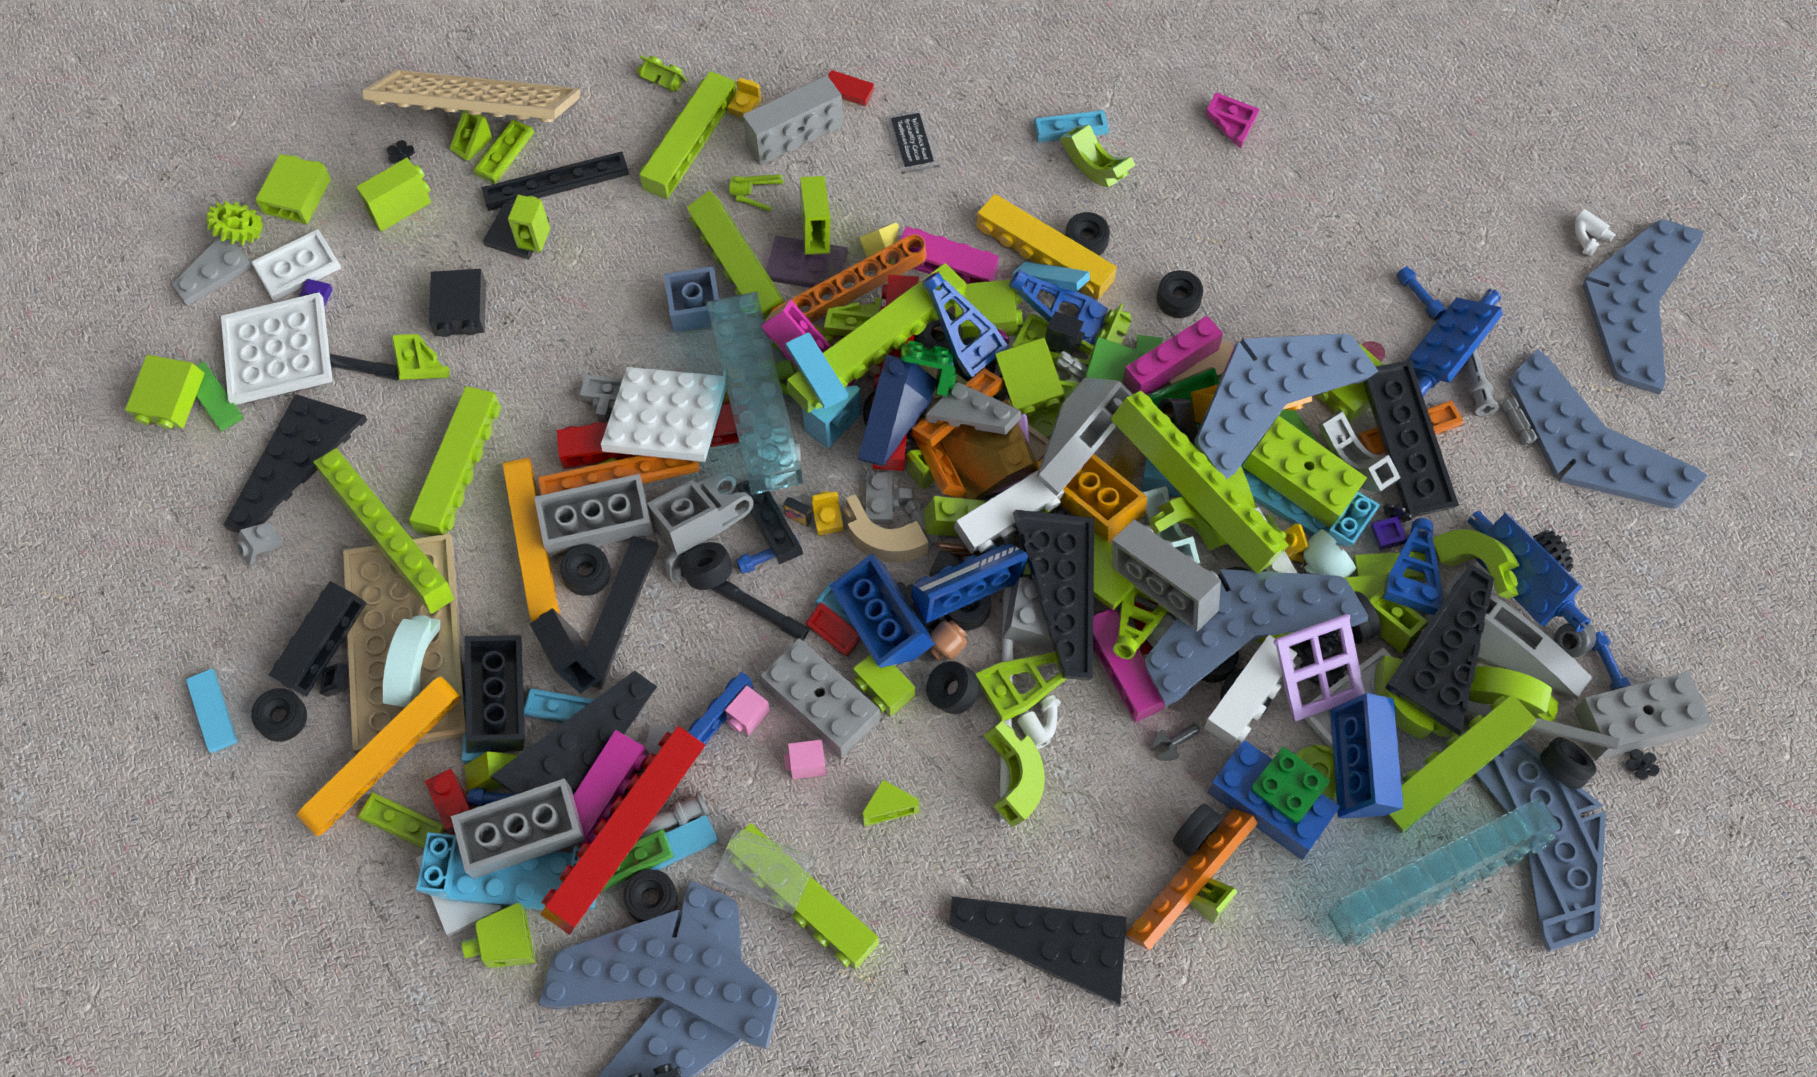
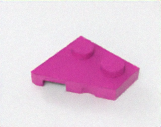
(1232, 117)

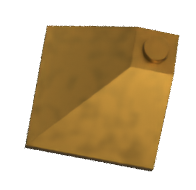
(989, 459)

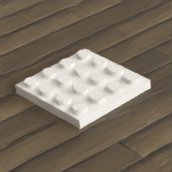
(276, 349)
(665, 414)

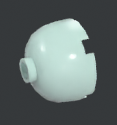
(1325, 557)

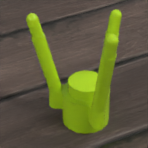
(742, 187)

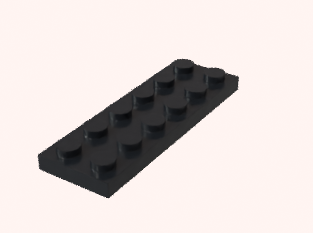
(1410, 439)

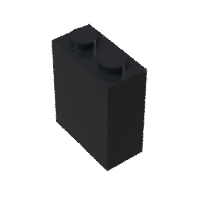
(457, 302)
(566, 651)

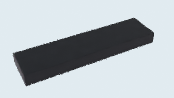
(772, 525)

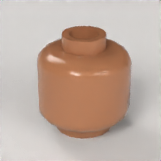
(948, 640)

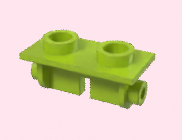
(653, 68)
(1115, 322)

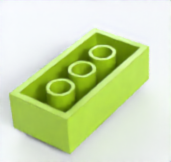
(1304, 472)

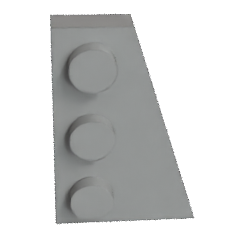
(211, 270)
(974, 408)

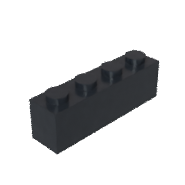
(317, 638)

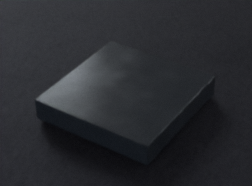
(501, 236)

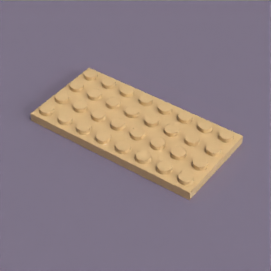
(472, 94)
(369, 639)

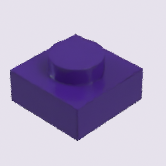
(313, 287)
(1388, 533)

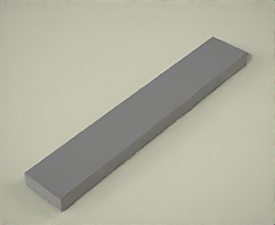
(1556, 728)

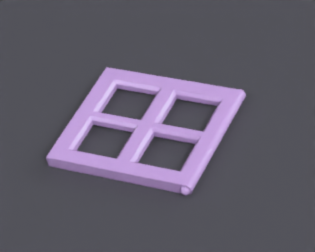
(1320, 667)

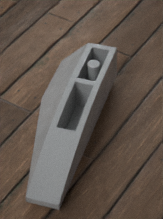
(1080, 430)
(1520, 646)

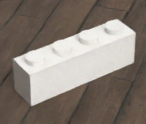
(996, 516)
(1247, 695)

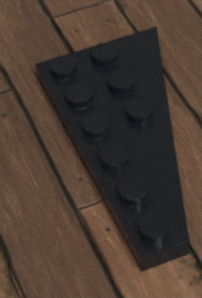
(302, 436)
(1063, 574)
(1444, 658)
(577, 742)
(1060, 942)

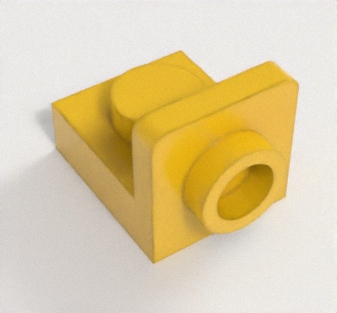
(746, 97)
(827, 513)
(1297, 543)

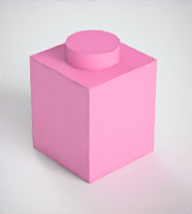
(747, 711)
(805, 759)

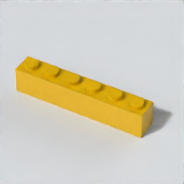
(1043, 243)

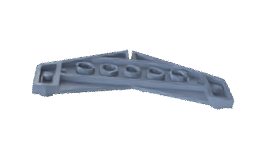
(1627, 296)
(1266, 377)
(1599, 456)
(1250, 610)
(1570, 869)
(652, 962)
(672, 1032)

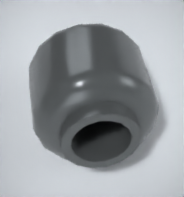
(1575, 642)

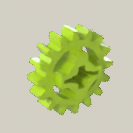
(234, 222)

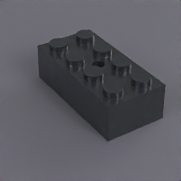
(494, 694)

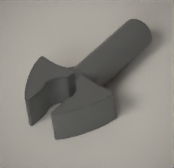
(1173, 742)

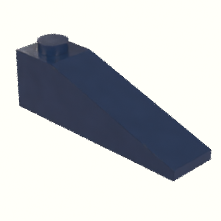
(898, 402)

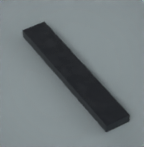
(556, 180)
(620, 604)

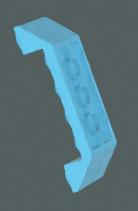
(1344, 530)
(523, 883)

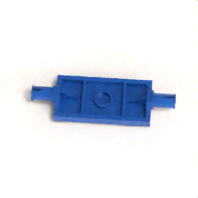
(1454, 339)
(1543, 583)

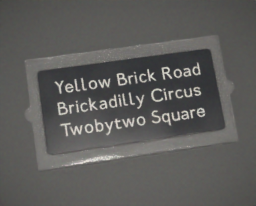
(912, 141)

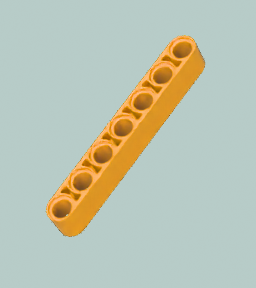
(532, 555)
(378, 756)

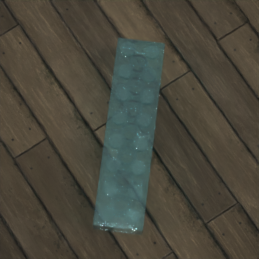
(754, 393)
(1443, 871)

